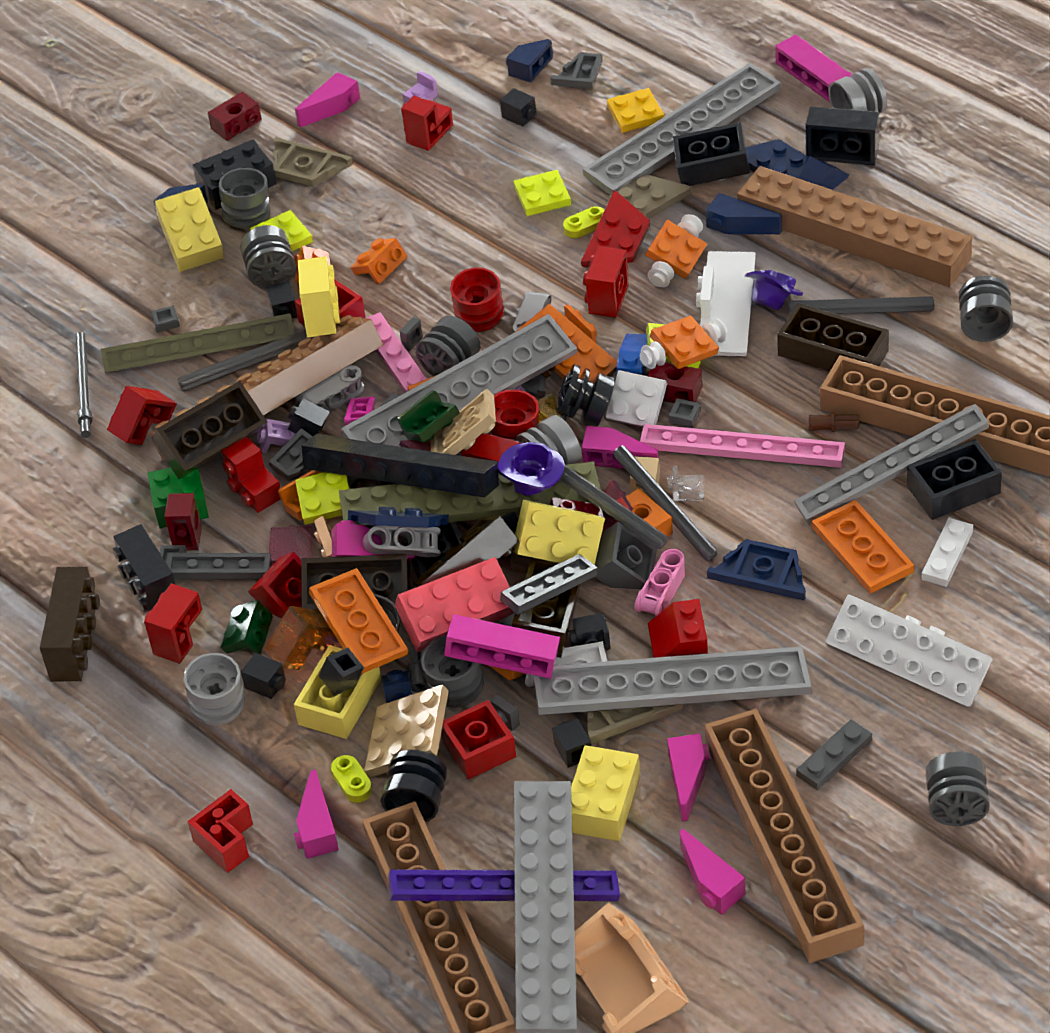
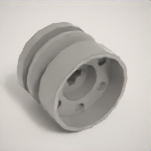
(859, 92)
(557, 436)
(214, 688)

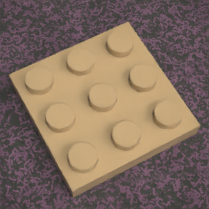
(472, 421)
(406, 725)

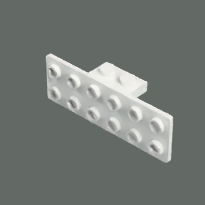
(728, 297)
(909, 650)

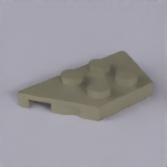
(306, 163)
(653, 194)
(607, 723)

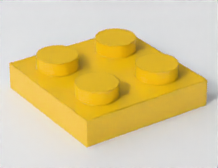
(635, 110)

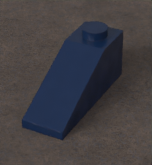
(740, 217)

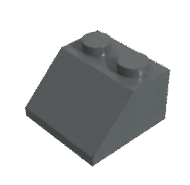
(624, 558)

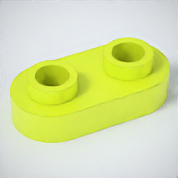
(583, 222)
(350, 776)

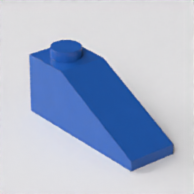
(630, 352)

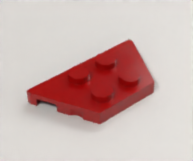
(619, 228)

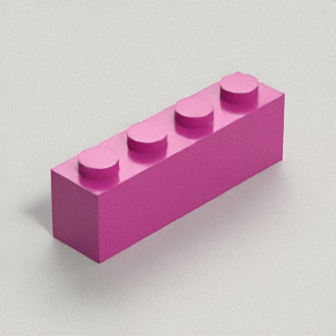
(808, 65)
(501, 646)

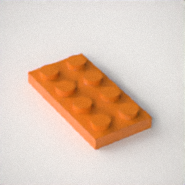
(588, 354)
(863, 546)
(358, 620)

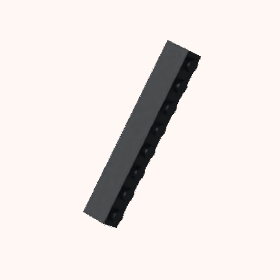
(400, 465)

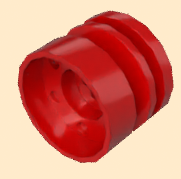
(477, 298)
(514, 413)

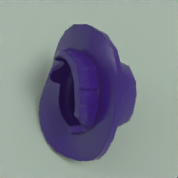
(772, 288)
(531, 467)

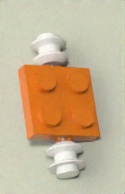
(675, 250)
(683, 342)

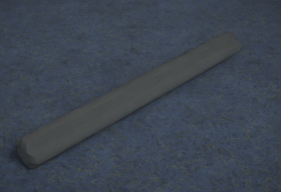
(869, 305)
(241, 361)
(660, 497)
(613, 508)

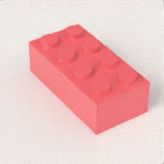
(467, 593)

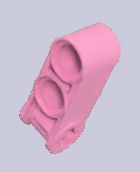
(661, 583)

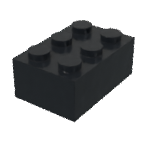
(842, 135)
(711, 154)
(245, 155)
(954, 479)
(142, 566)

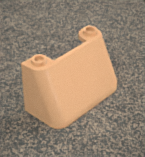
(624, 972)

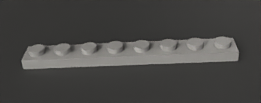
(891, 463)

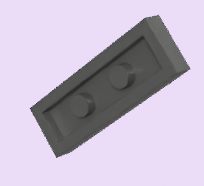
(834, 754)

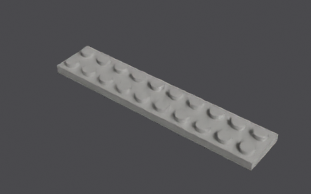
(655, 144)
(494, 368)
(673, 680)
(544, 908)

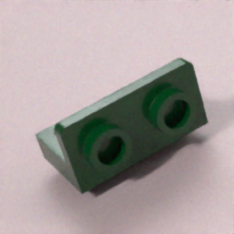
(427, 417)
(247, 628)

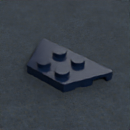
(777, 157)
(389, 517)
(762, 568)

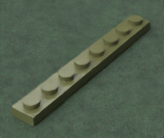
(197, 343)

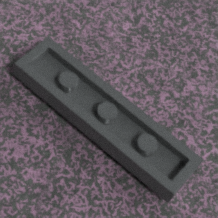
(218, 565)
(548, 584)

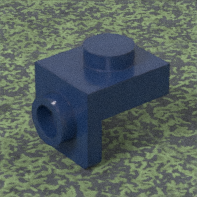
(396, 685)

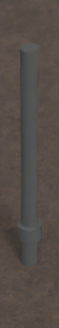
(84, 415)

